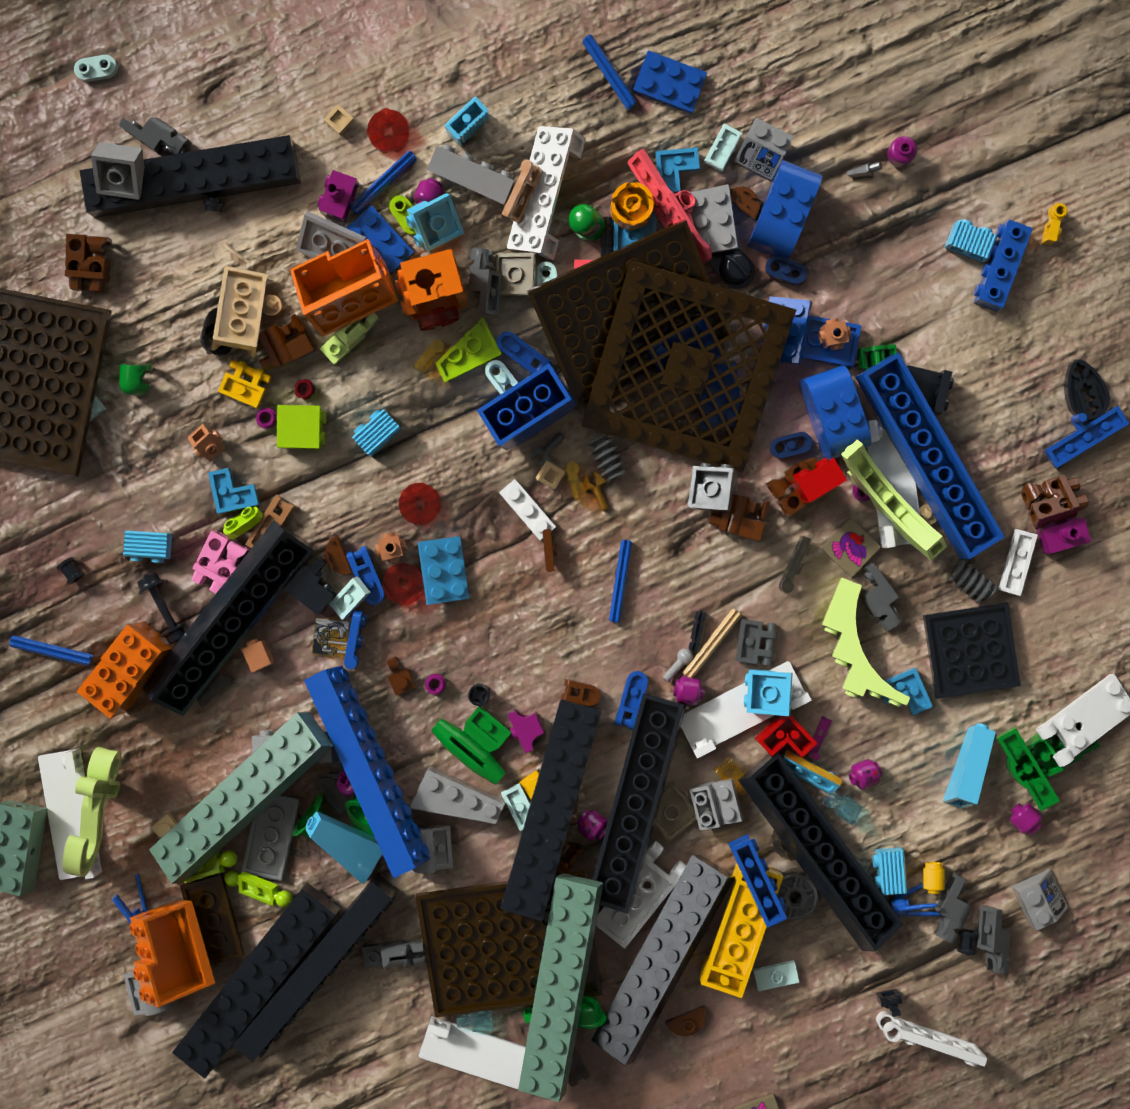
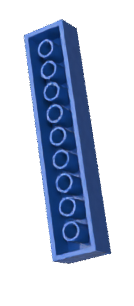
(929, 456)
(367, 770)

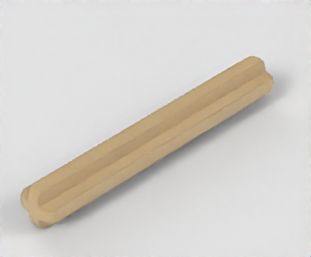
(712, 643)

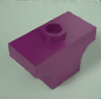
(525, 728)

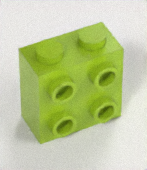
(301, 427)

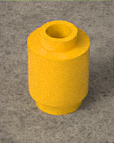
(934, 877)

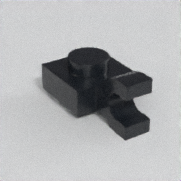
(890, 999)

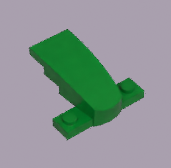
(1033, 762)

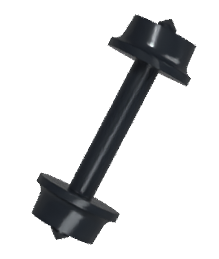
(150, 584)

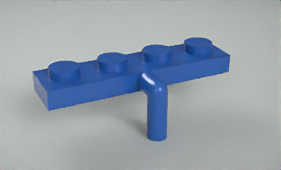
(1085, 435)

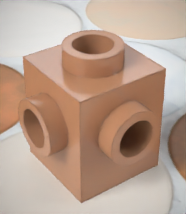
(827, 337)
(206, 443)
(399, 547)

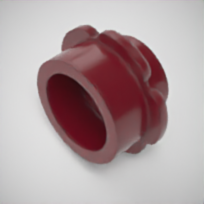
(304, 384)

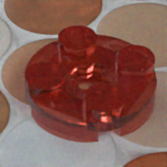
(376, 132)
(440, 317)
(427, 494)
(392, 580)

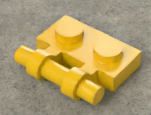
(241, 389)

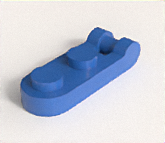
(520, 351)
(367, 574)
(355, 640)
(631, 698)

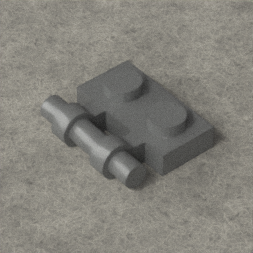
(749, 642)

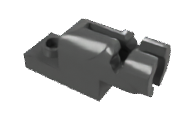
(157, 136)
(485, 281)
(880, 597)
(952, 908)
(994, 939)
(393, 954)

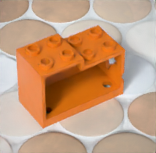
(430, 284)
(343, 287)
(125, 669)
(170, 953)

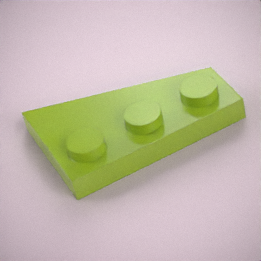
(469, 352)

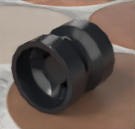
(480, 697)

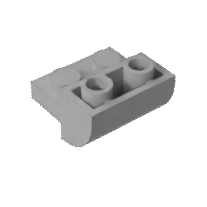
(716, 804)
(440, 848)
(138, 1006)

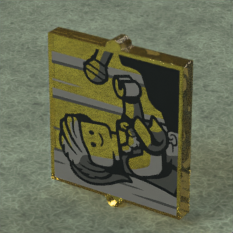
(330, 637)

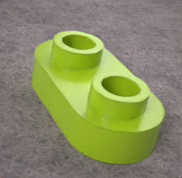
(401, 214)
(243, 522)

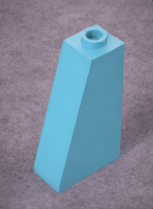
(970, 767)
(347, 845)

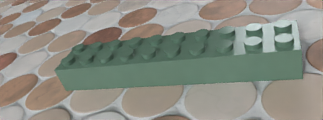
(241, 797)
(560, 987)

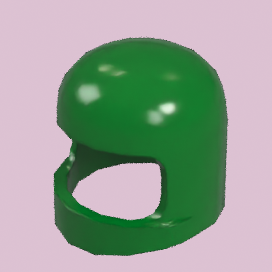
(584, 219)
(131, 379)

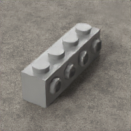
(472, 175)

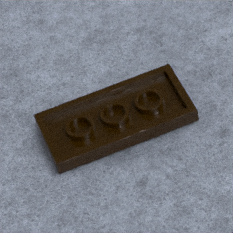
(215, 918)

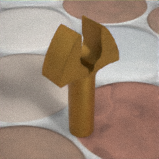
(597, 490)

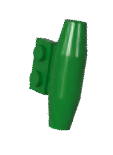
(473, 745)

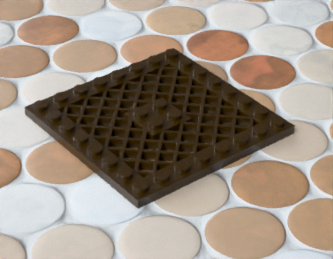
(688, 366)

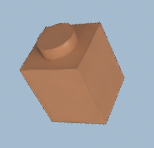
(257, 654)

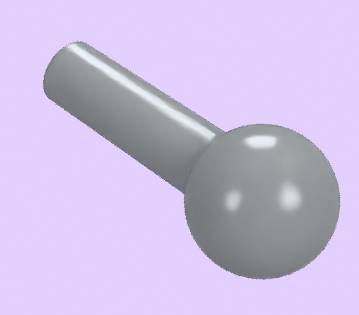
(684, 657)

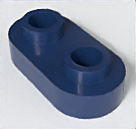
(785, 270)
(790, 445)

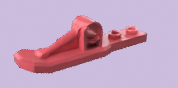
(668, 206)

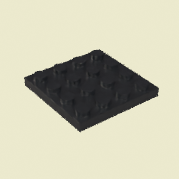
(971, 650)

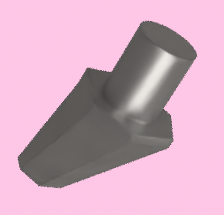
(865, 170)

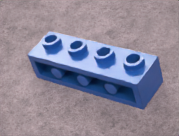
(1003, 265)
(759, 884)

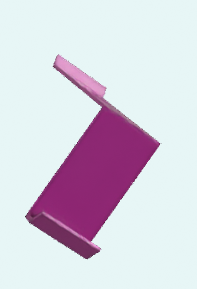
(823, 725)

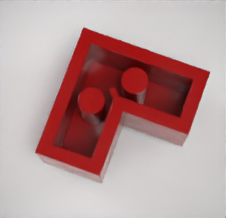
(818, 481)
(782, 731)

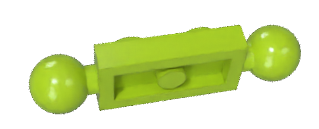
(215, 865)
(258, 888)

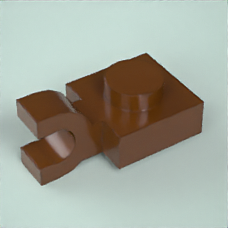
(400, 679)

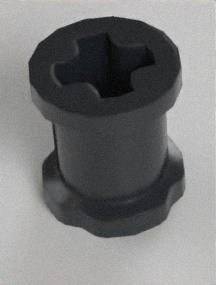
(70, 571)
(967, 941)

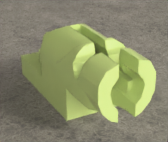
(347, 338)

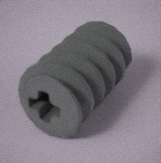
(607, 457)
(972, 581)

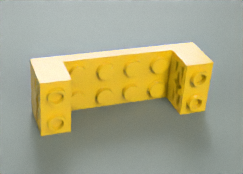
(736, 939)

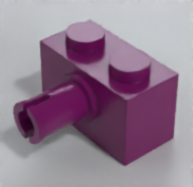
(338, 196)
(1063, 535)

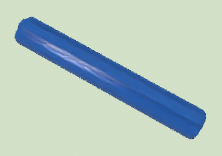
(609, 72)
(383, 182)
(620, 581)
(51, 650)

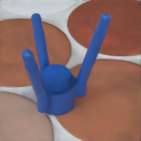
(902, 908)
(124, 909)

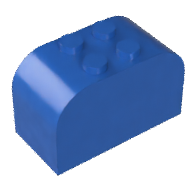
(785, 210)
(527, 408)
(835, 411)

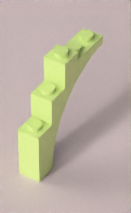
(889, 502)
(861, 676)

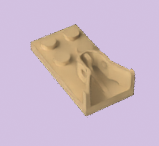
(239, 309)

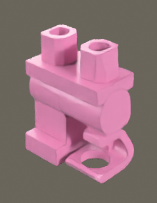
(212, 564)

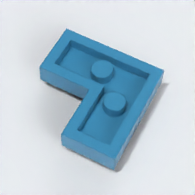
(672, 162)
(226, 496)
(912, 686)

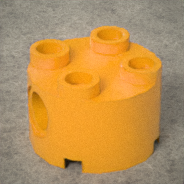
(631, 205)

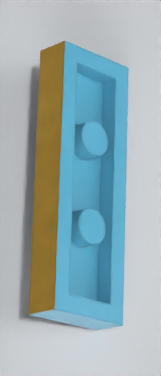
(811, 772)

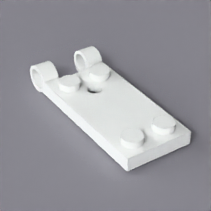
(1096, 712)
(624, 926)
(933, 1039)

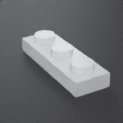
(526, 508)
(1017, 562)

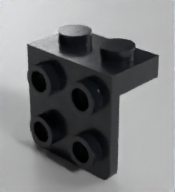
(933, 386)

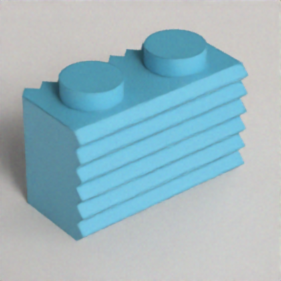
(467, 121)
(970, 240)
(376, 432)
(147, 545)
(890, 871)

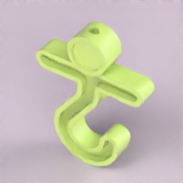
(96, 787)

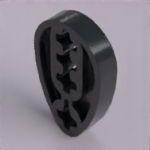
(1097, 390)

